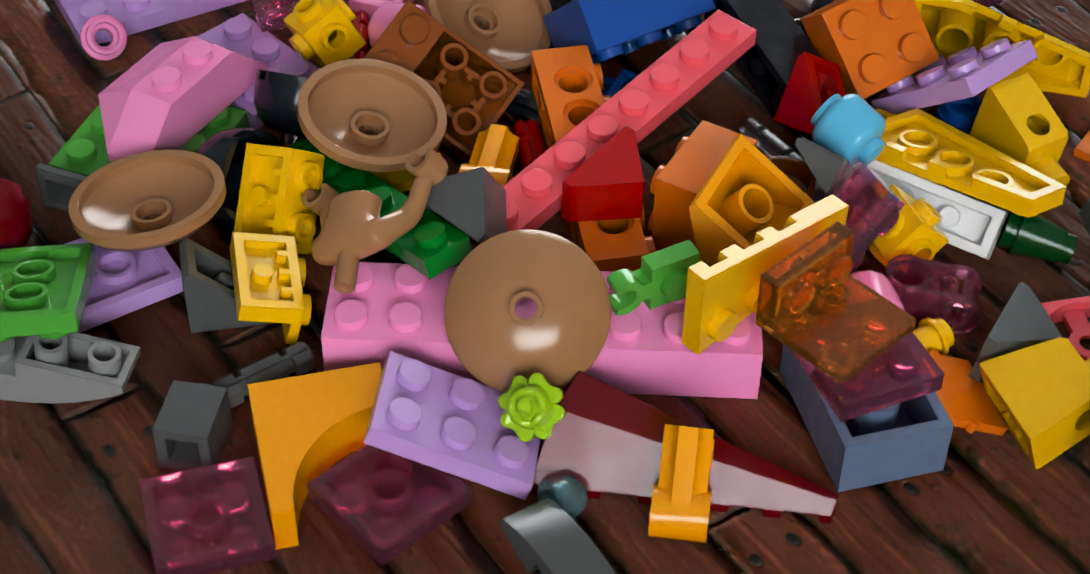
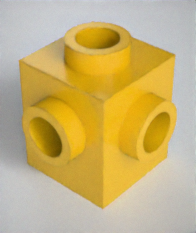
(324, 31)
(914, 232)

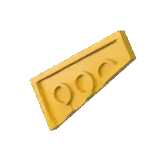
(961, 162)
(729, 290)

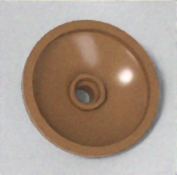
(506, 28)
(370, 114)
(147, 200)
(569, 317)

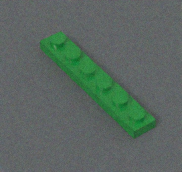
(427, 247)

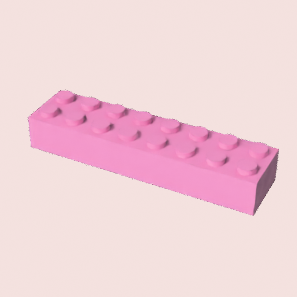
(642, 355)

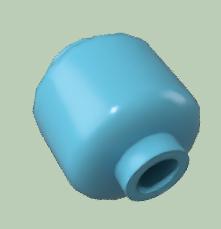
(849, 128)

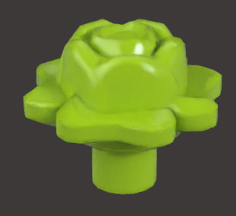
(531, 407)

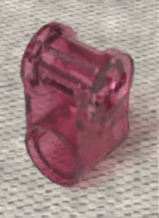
(932, 290)

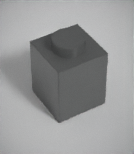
(192, 425)

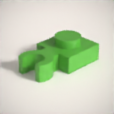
(656, 282)

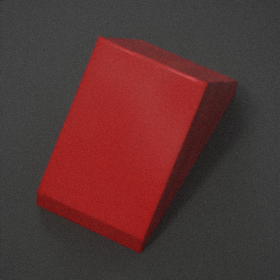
(807, 89)
(607, 183)

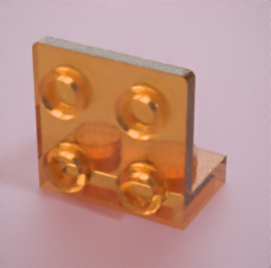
(826, 311)

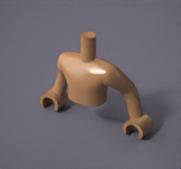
(353, 221)

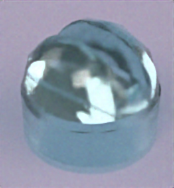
(564, 491)

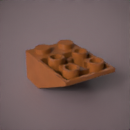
(466, 80)

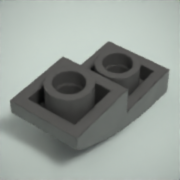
(552, 541)

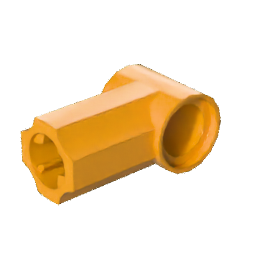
(496, 152)
(682, 496)

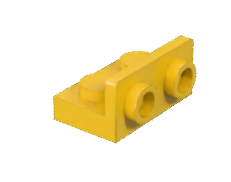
(273, 193)
(270, 281)

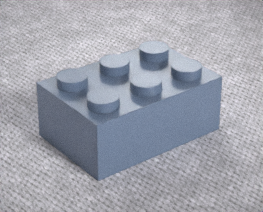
(876, 446)

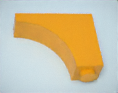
(304, 430)

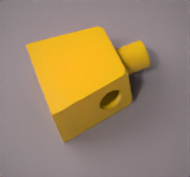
(1023, 126)
(1041, 397)

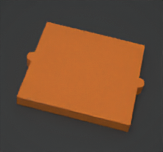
(966, 398)

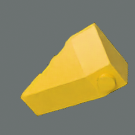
(966, 24)

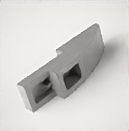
(64, 368)

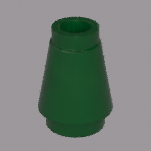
(1037, 239)

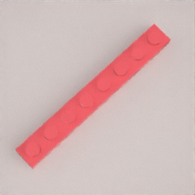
(641, 105)

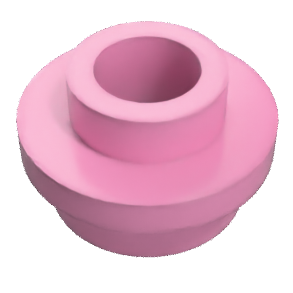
(113, 28)

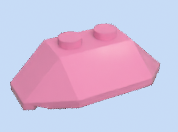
(172, 95)

